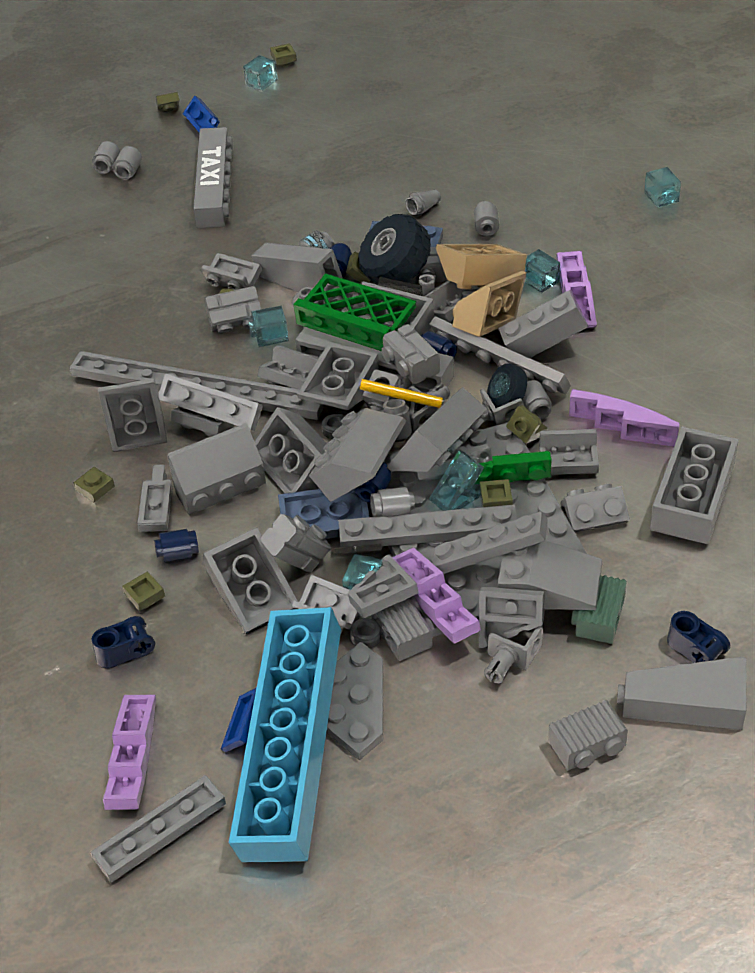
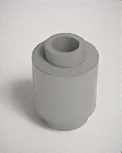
(105, 157)
(127, 162)
(486, 218)
(537, 400)
(399, 408)
(392, 502)

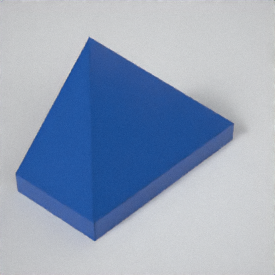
(240, 722)

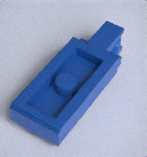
(200, 115)

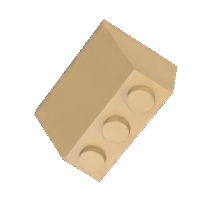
(479, 263)
(490, 306)

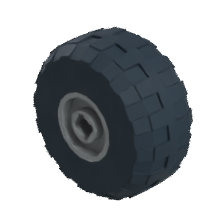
(395, 249)

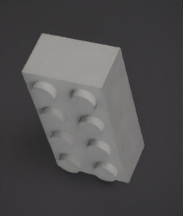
(694, 485)

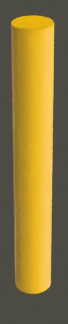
(401, 393)

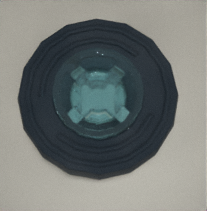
(507, 385)

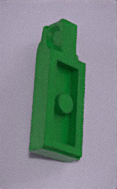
(517, 467)

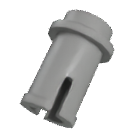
(427, 282)

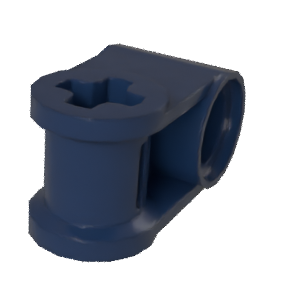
(696, 638)
(120, 642)

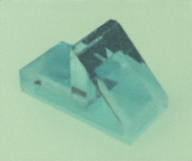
(456, 484)

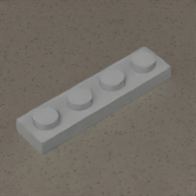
(209, 402)
(491, 542)
(158, 828)

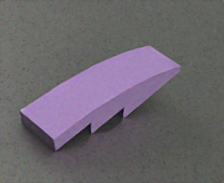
(574, 277)
(620, 415)
(437, 598)
(130, 752)

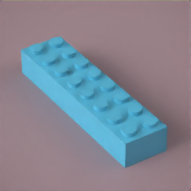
(286, 737)

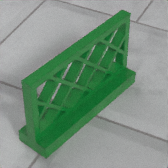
(348, 324)

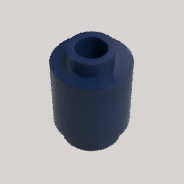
(342, 254)
(440, 344)
(377, 483)
(176, 545)

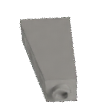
(295, 265)
(688, 694)

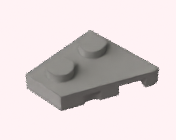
(382, 588)
(508, 612)

